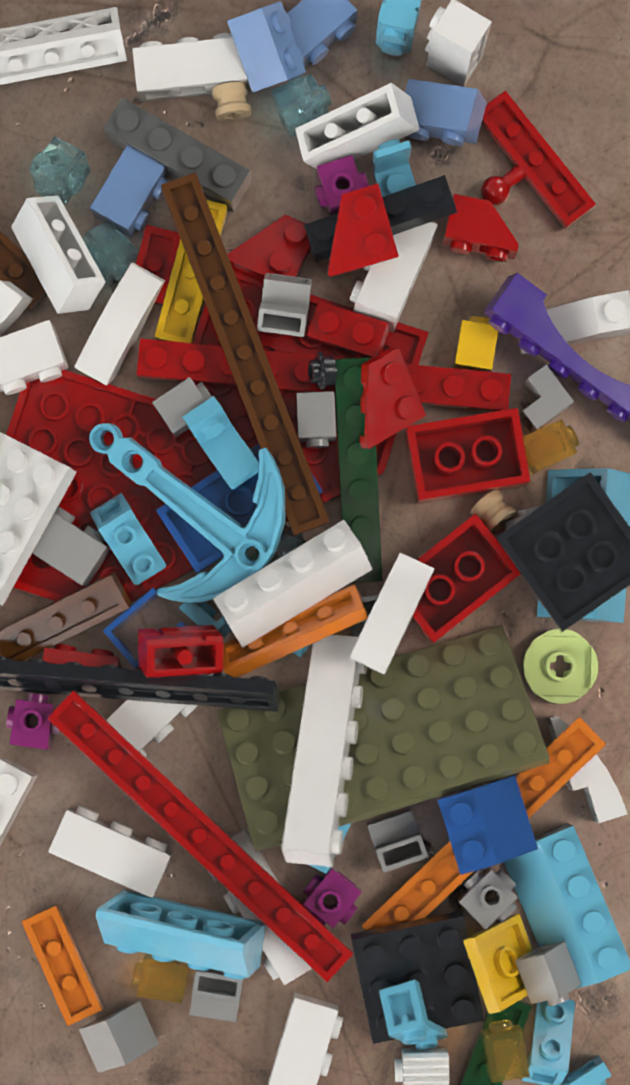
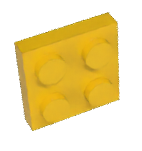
(494, 964)

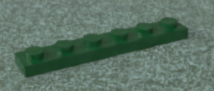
(357, 466)

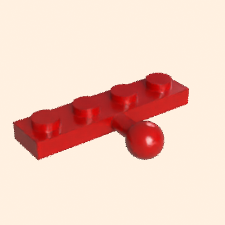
(532, 161)

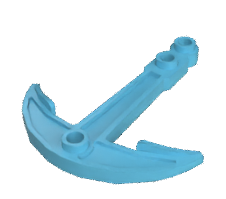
(214, 524)

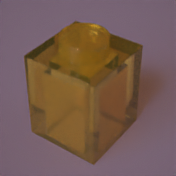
(550, 446)
(161, 979)
(505, 1051)

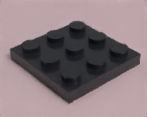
(572, 551)
(422, 951)

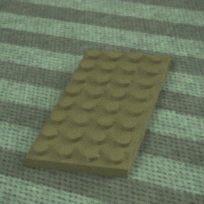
(423, 731)

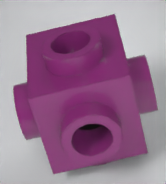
(336, 176)
(23, 731)
(335, 884)

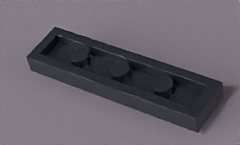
(404, 209)

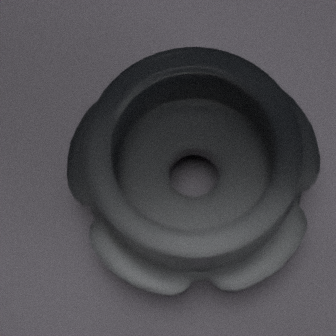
(322, 370)

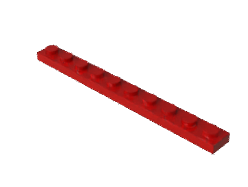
(209, 365)
(200, 836)

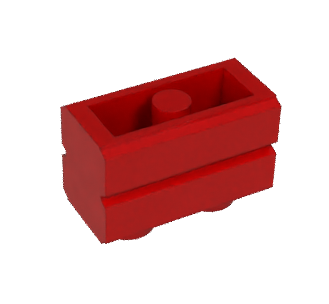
(180, 651)

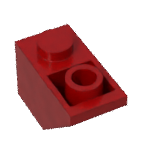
(479, 229)

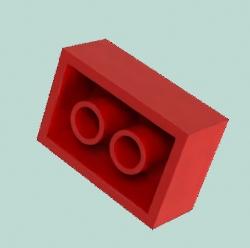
(467, 456)
(466, 575)

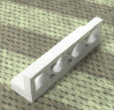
(58, 51)

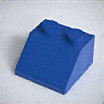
(487, 824)

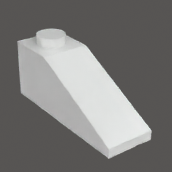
(592, 318)

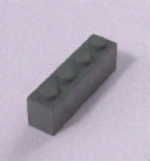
(218, 175)

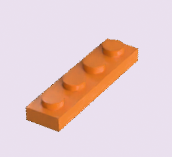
(310, 626)

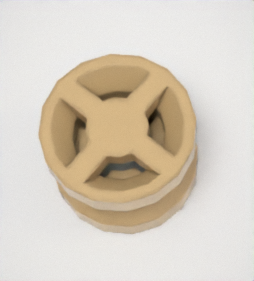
(231, 101)
(494, 511)

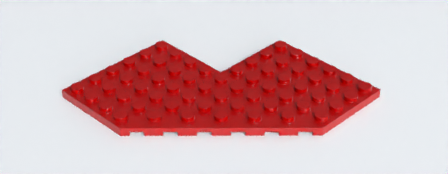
(62, 412)

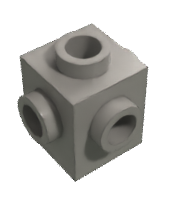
(497, 908)

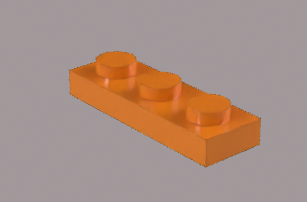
(62, 965)

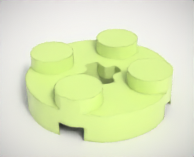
(575, 681)

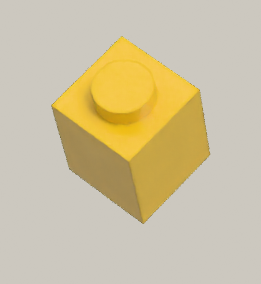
(475, 345)

